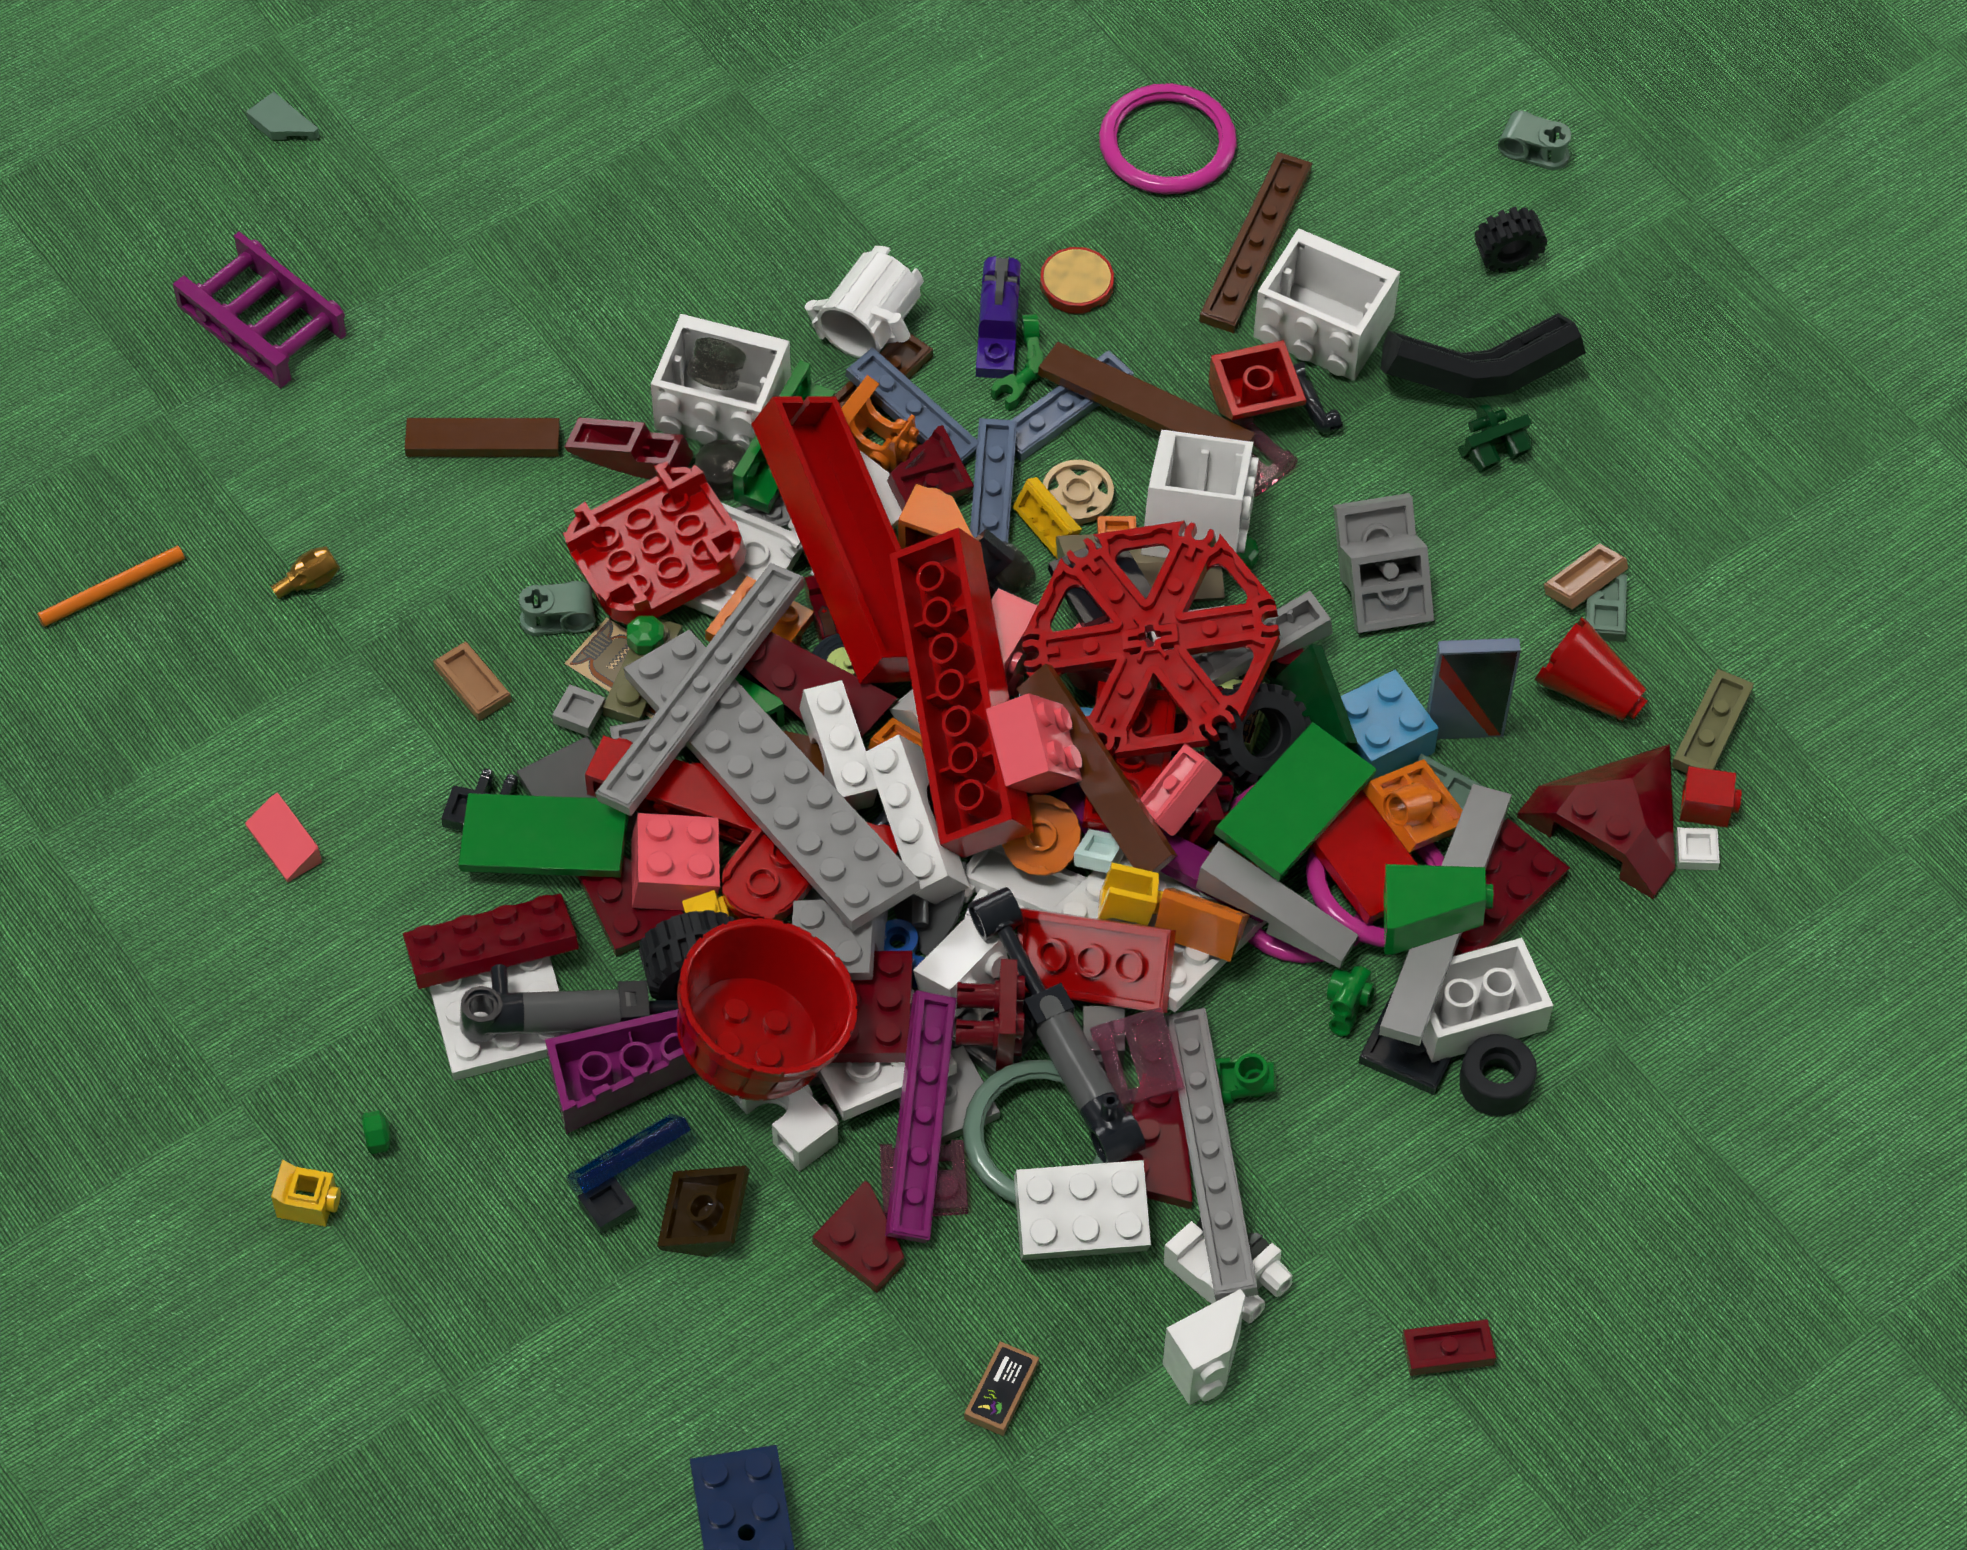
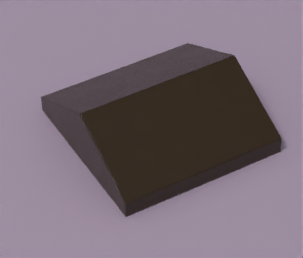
(703, 1210)

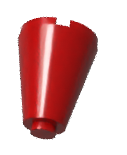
(1592, 674)

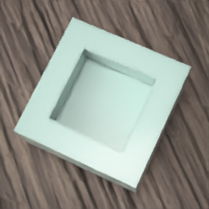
(1097, 851)

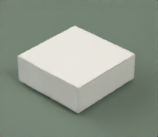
(1697, 848)

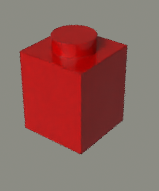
(1709, 797)

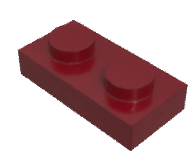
(1448, 1347)

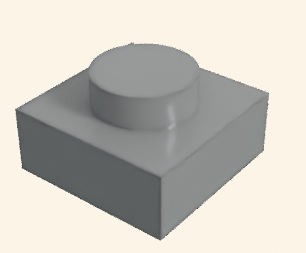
(578, 710)

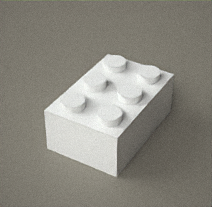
(1487, 995)
(1082, 1210)

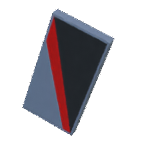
(1473, 687)

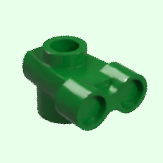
(1348, 993)
(1245, 1077)

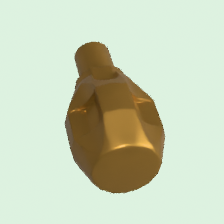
(308, 572)

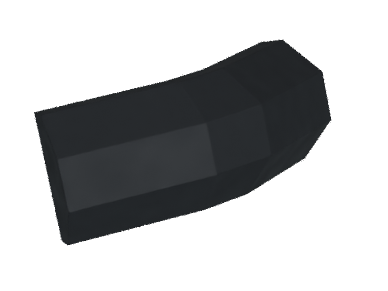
(1487, 371)

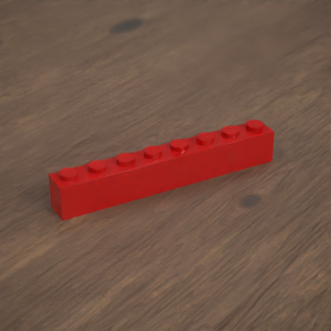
(689, 792)

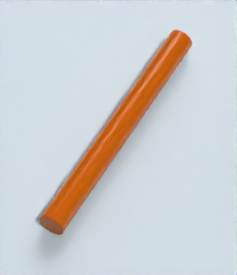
(110, 586)

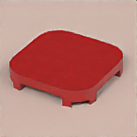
(656, 544)

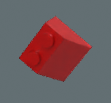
(1254, 381)

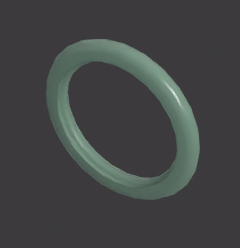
(976, 1114)

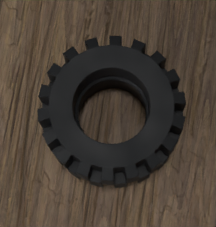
(1285, 727)
(667, 947)

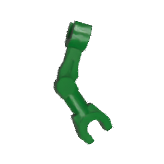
(1017, 384)

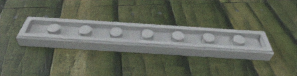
(700, 689)
(1428, 964)
(1211, 1156)

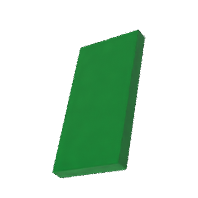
(1295, 801)
(542, 836)

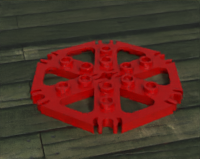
(1168, 616)

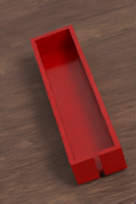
(838, 527)

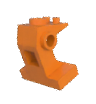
(899, 435)

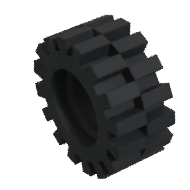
(1510, 239)

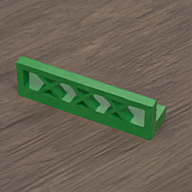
(752, 477)

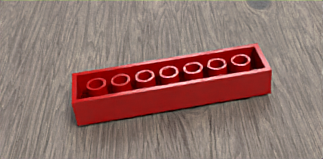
(954, 680)

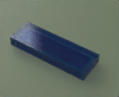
(627, 1153)

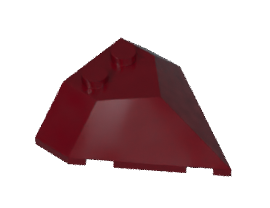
(1619, 810)

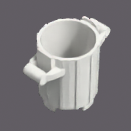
(868, 304)

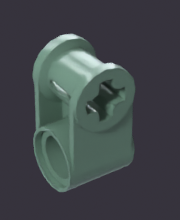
(1532, 138)
(559, 606)

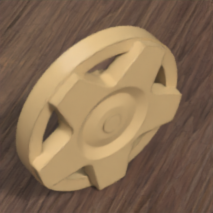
(1081, 492)

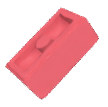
(1180, 789)
(283, 838)

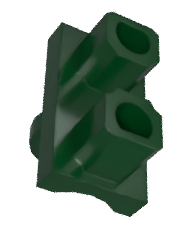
(1481, 445)

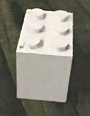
(1326, 304)
(709, 413)
(1204, 484)

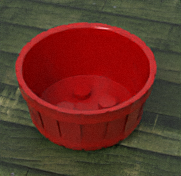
(763, 1008)

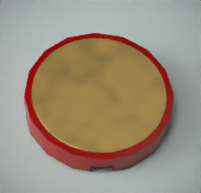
(1076, 279)

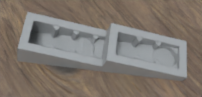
(1299, 624)
(1288, 914)

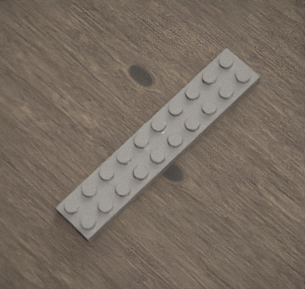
(783, 792)

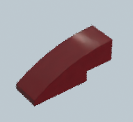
(627, 446)

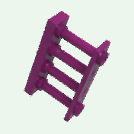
(248, 339)

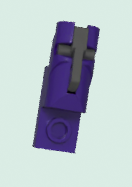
(998, 317)

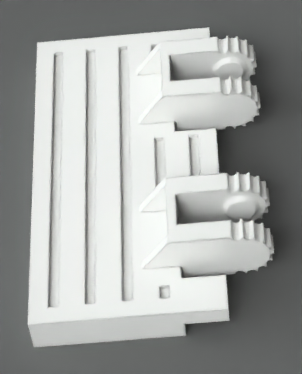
(993, 870)

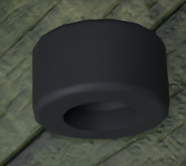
(1493, 1097)

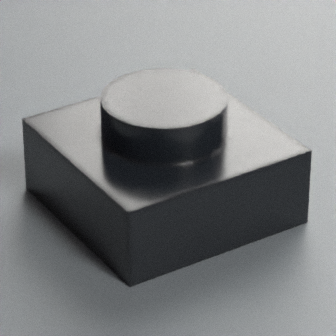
(607, 1205)

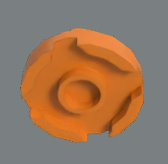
(1053, 841)

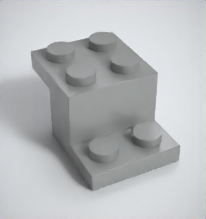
(1383, 563)
(852, 947)

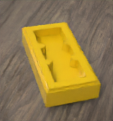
(1044, 514)

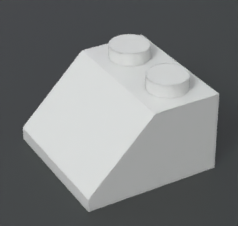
(1203, 1348)

